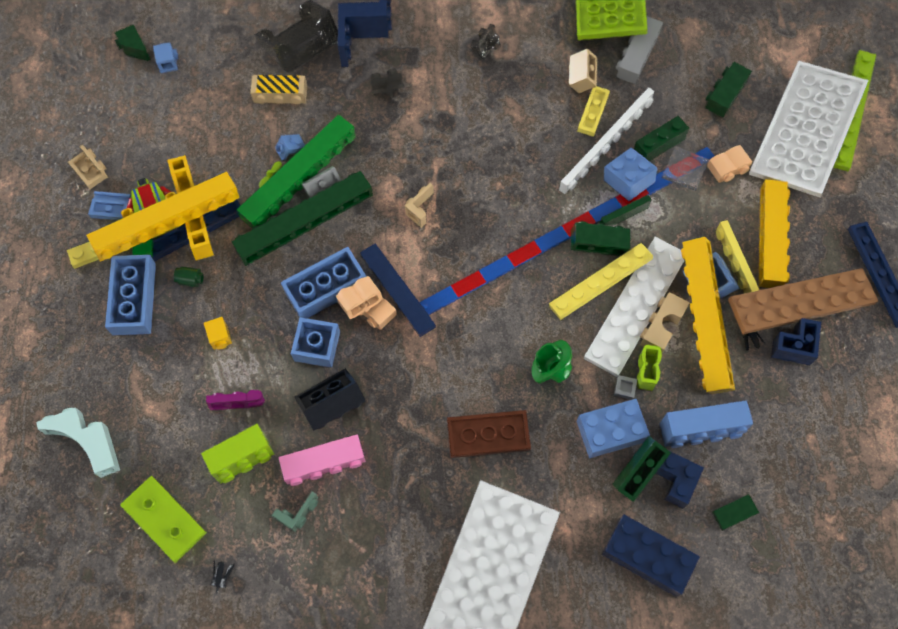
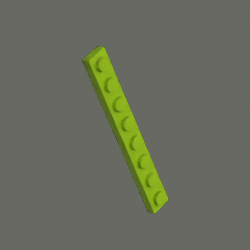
(862, 69)

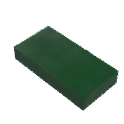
(735, 512)

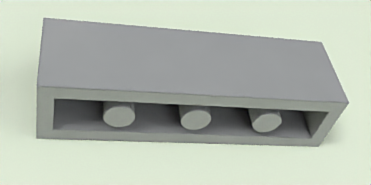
(638, 52)

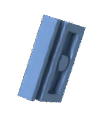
(108, 205)

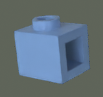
(166, 57)

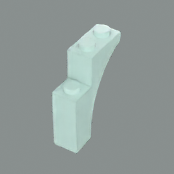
(94, 438)

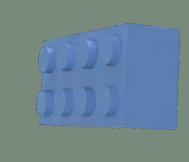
(320, 283)
(130, 295)
(705, 423)

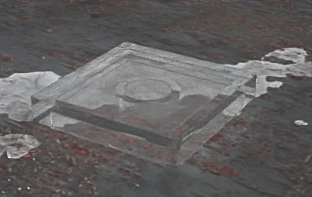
(685, 168)

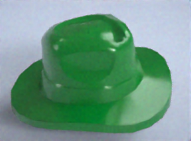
(552, 362)

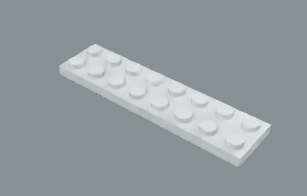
(634, 308)

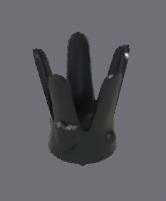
(754, 338)
(218, 579)

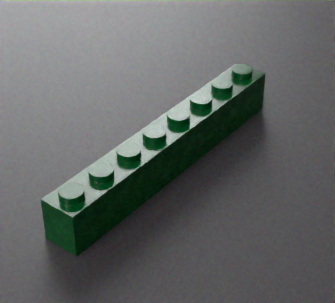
(302, 218)

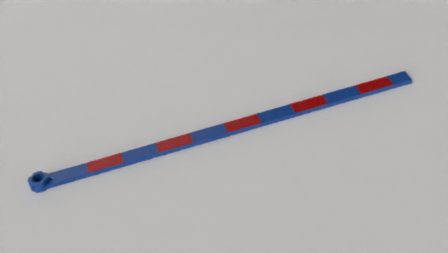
(536, 247)

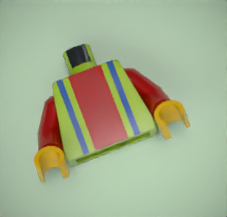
(145, 196)

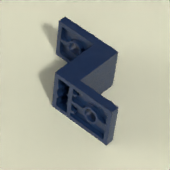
(362, 21)

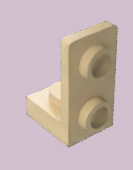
(412, 207)

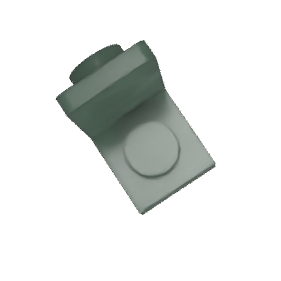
(285, 516)

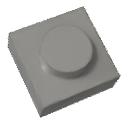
(625, 387)

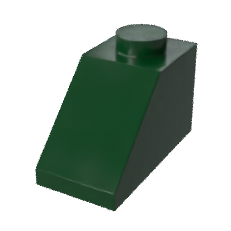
(131, 43)

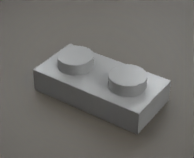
(321, 181)

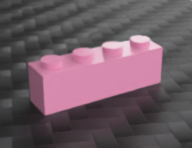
(321, 460)

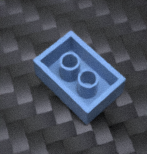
(612, 428)

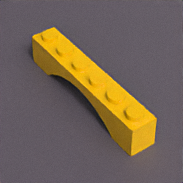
(196, 228)

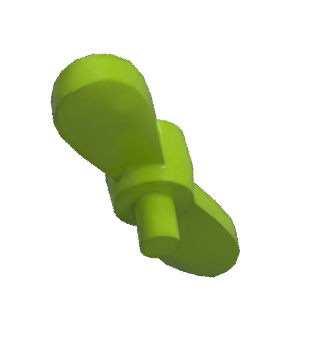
(277, 165)

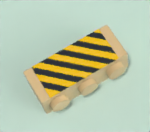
(279, 89)

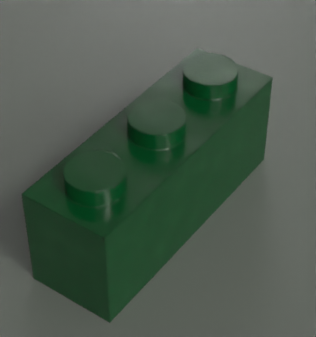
(727, 89)
(662, 138)
(600, 239)
(641, 468)

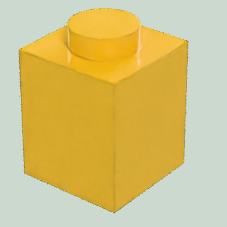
(218, 333)

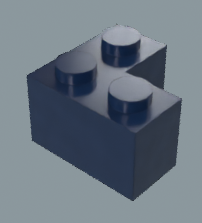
(801, 345)
(684, 479)

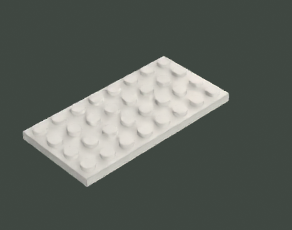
(809, 128)
(493, 562)

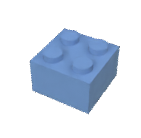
(630, 174)
(315, 342)

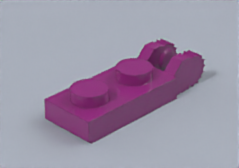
(236, 400)

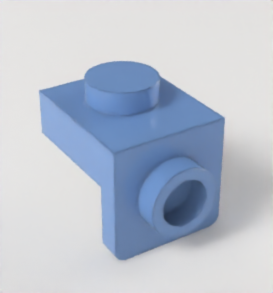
(289, 145)

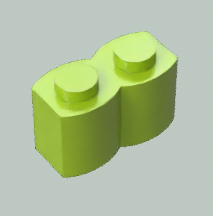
(648, 366)

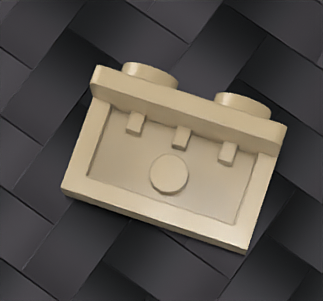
(88, 168)

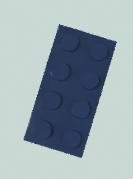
(651, 555)

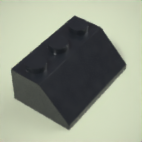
(330, 399)

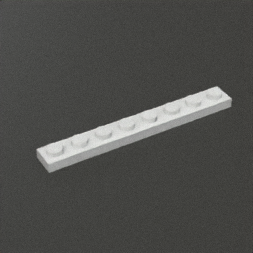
(604, 143)

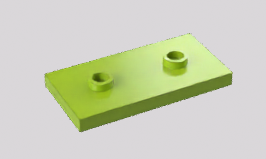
(163, 519)

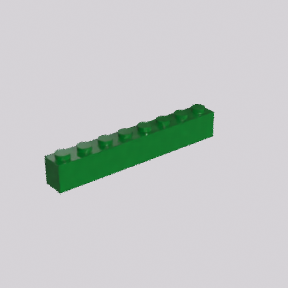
(297, 170)

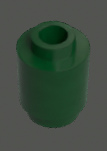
(188, 276)

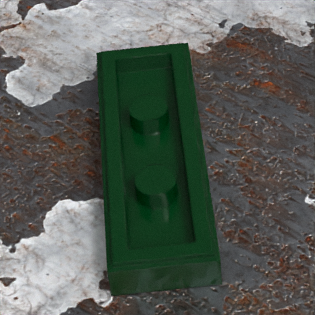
(627, 211)

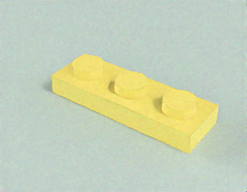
(593, 111)

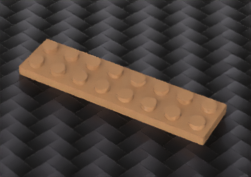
(802, 299)

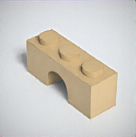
(670, 310)

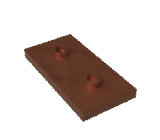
(488, 434)

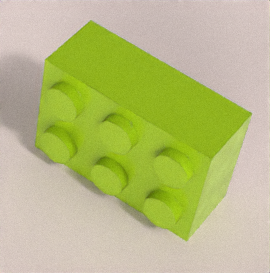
(238, 454)

